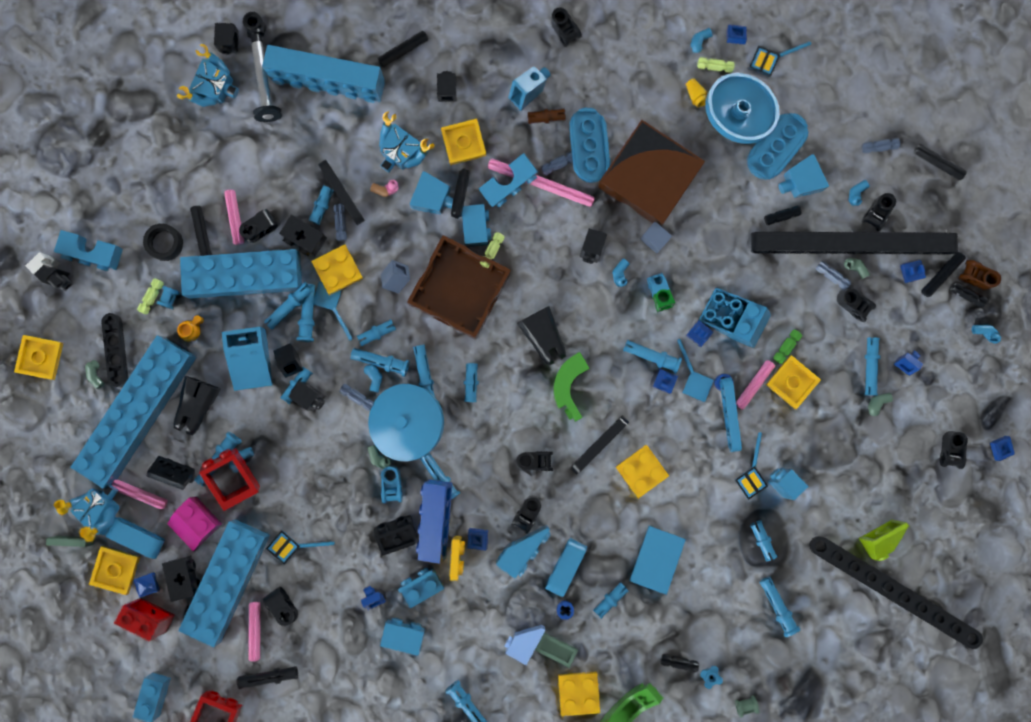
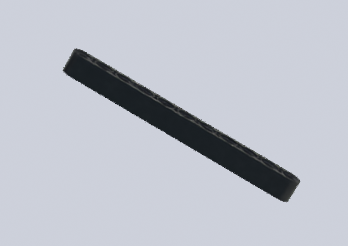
(854, 243)

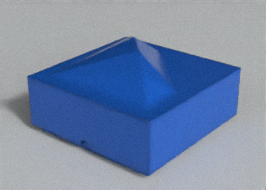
(736, 34)
(1002, 448)
(477, 539)
(146, 585)

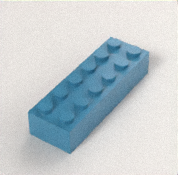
(324, 74)
(240, 273)
(224, 583)

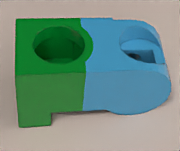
(660, 292)

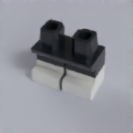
(46, 270)

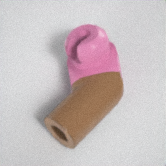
(386, 190)

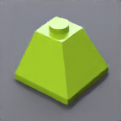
(883, 539)

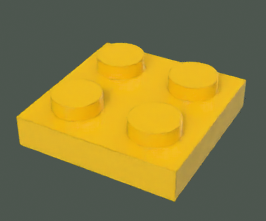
(463, 141)
(337, 269)
(38, 357)
(793, 382)
(642, 471)
(457, 565)
(114, 570)
(579, 693)

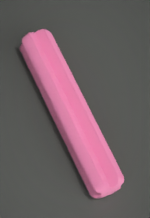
(234, 216)
(755, 384)
(140, 494)
(254, 631)

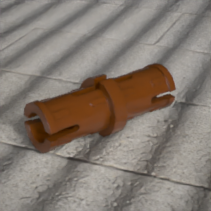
(546, 116)

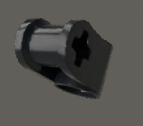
(567, 29)
(878, 214)
(260, 226)
(859, 305)
(955, 451)
(536, 460)
(526, 515)
(279, 605)

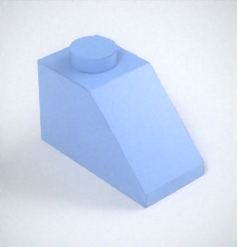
(524, 643)

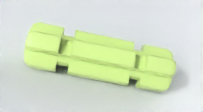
(715, 64)
(493, 247)
(150, 296)

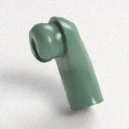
(877, 401)

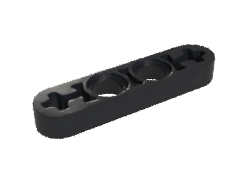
(341, 192)
(118, 349)
(599, 444)

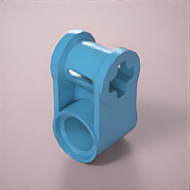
(391, 486)

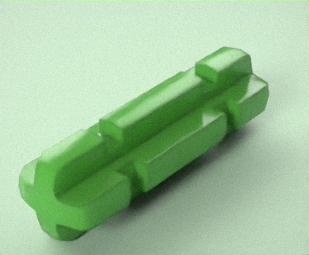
(787, 347)

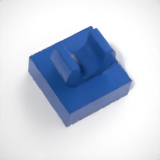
(913, 271)
(699, 333)
(909, 363)
(665, 381)
(372, 598)

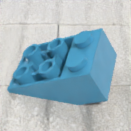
(735, 317)
(247, 358)
(517, 553)

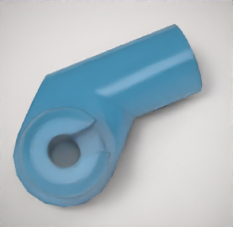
(855, 193)
(618, 273)

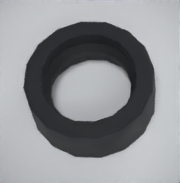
(150, 235)

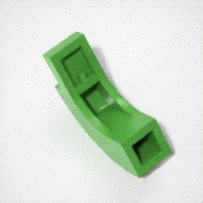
(567, 373)
(633, 704)

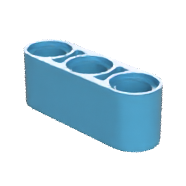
(135, 538)
(566, 567)

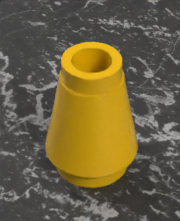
(696, 92)

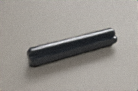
(402, 48)
(940, 162)
(460, 193)
(200, 230)
(943, 274)

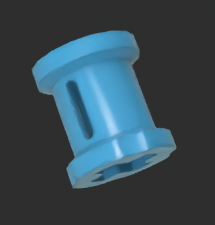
(168, 297)

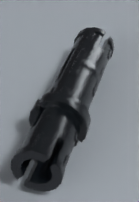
(289, 673)

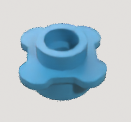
(713, 671)

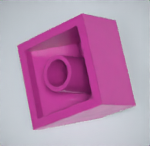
(193, 522)

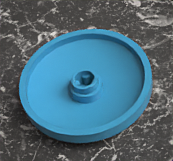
(742, 108)
(406, 422)

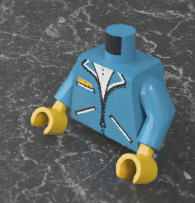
(211, 82)
(400, 147)
(93, 509)

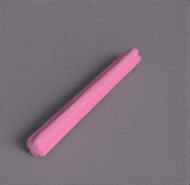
(545, 184)

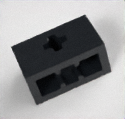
(294, 228)
(593, 246)
(307, 396)
(178, 588)

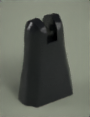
(543, 334)
(194, 404)

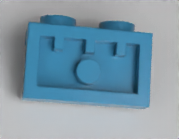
(421, 587)

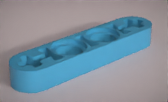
(730, 414)

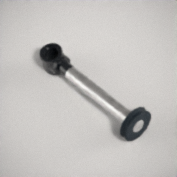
(266, 112)

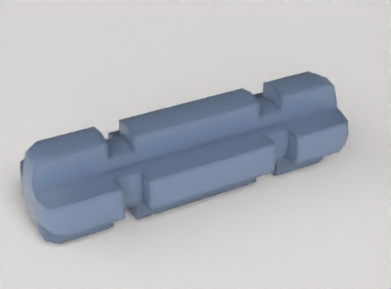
(881, 145)
(557, 163)
(340, 222)
(833, 275)
(356, 397)

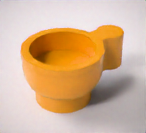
(190, 330)

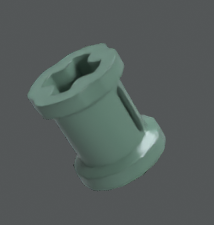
(747, 706)

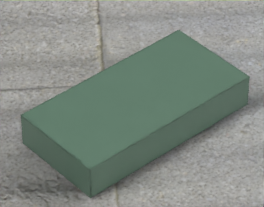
(68, 541)
(556, 649)

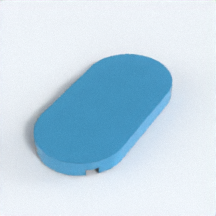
(589, 145)
(774, 152)

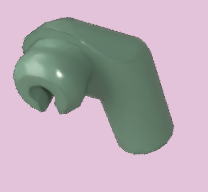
(856, 265)
(90, 369)
(377, 459)

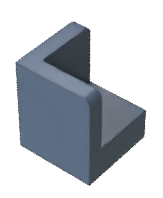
(656, 237)
(395, 276)

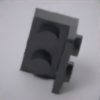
(171, 472)
(395, 535)

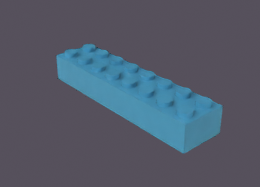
(133, 412)

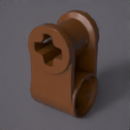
(976, 274)

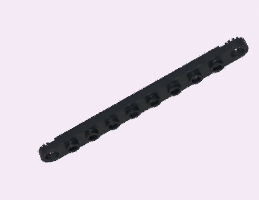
(896, 592)

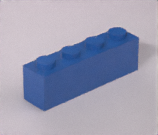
(434, 521)

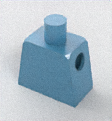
(528, 86)
(804, 178)
(431, 195)

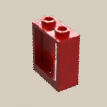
(238, 495)
(140, 620)
(214, 699)

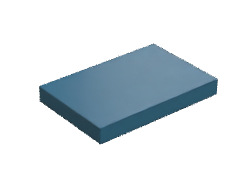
(657, 560)

